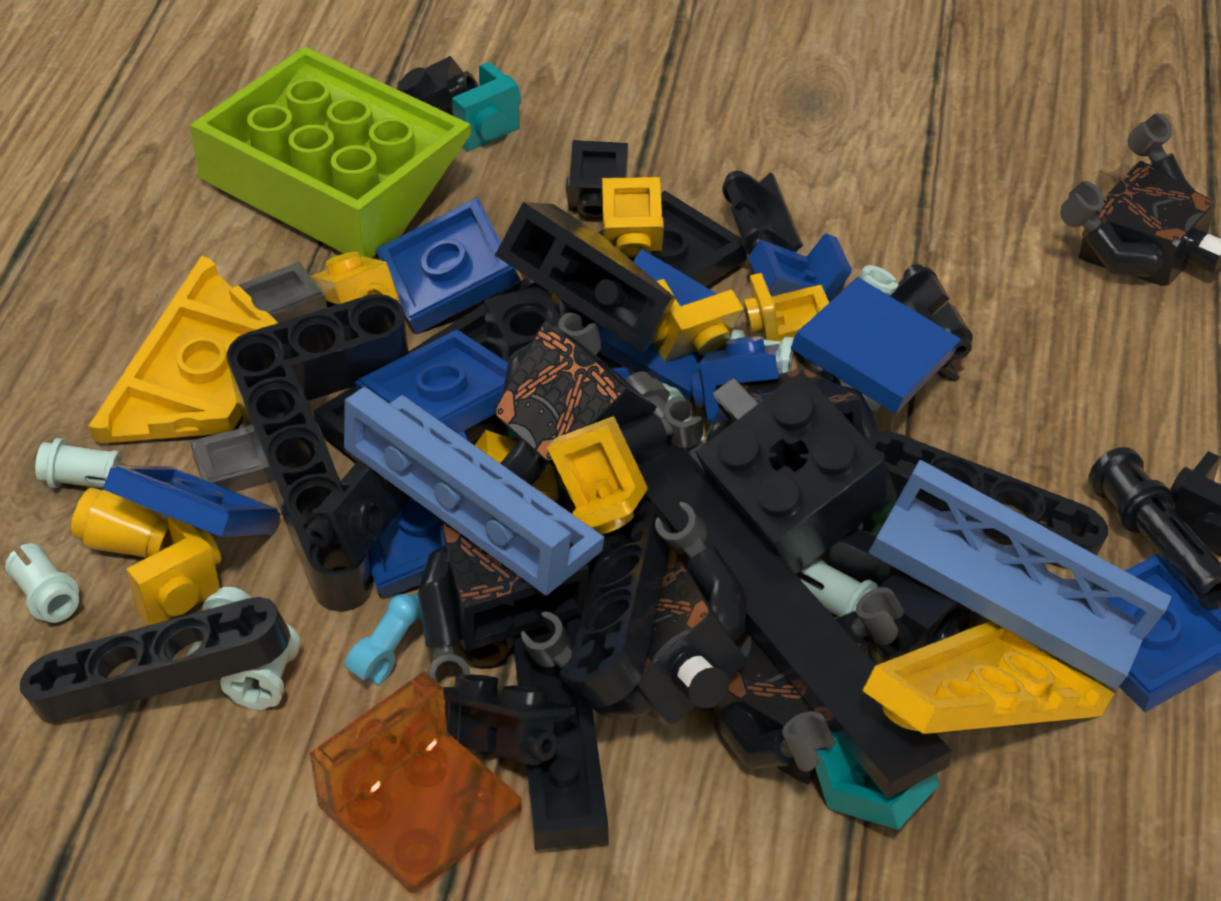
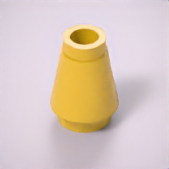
(118, 525)

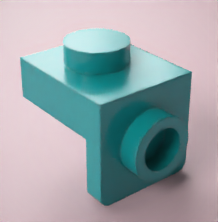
(489, 107)
(854, 793)

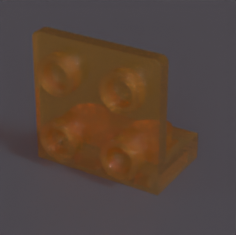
(410, 786)

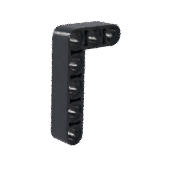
(273, 379)

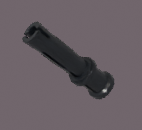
(1148, 509)

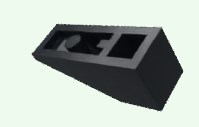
(585, 272)

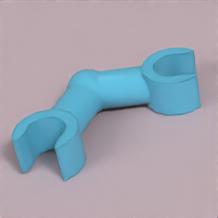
(374, 655)

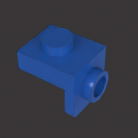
(791, 271)
(744, 359)

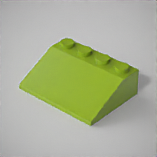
(328, 151)

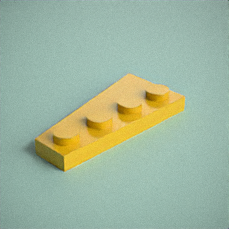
(983, 682)

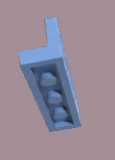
(468, 490)
(1012, 581)

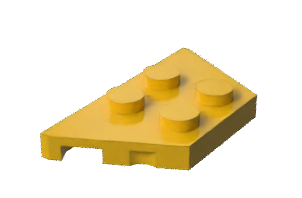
(182, 372)

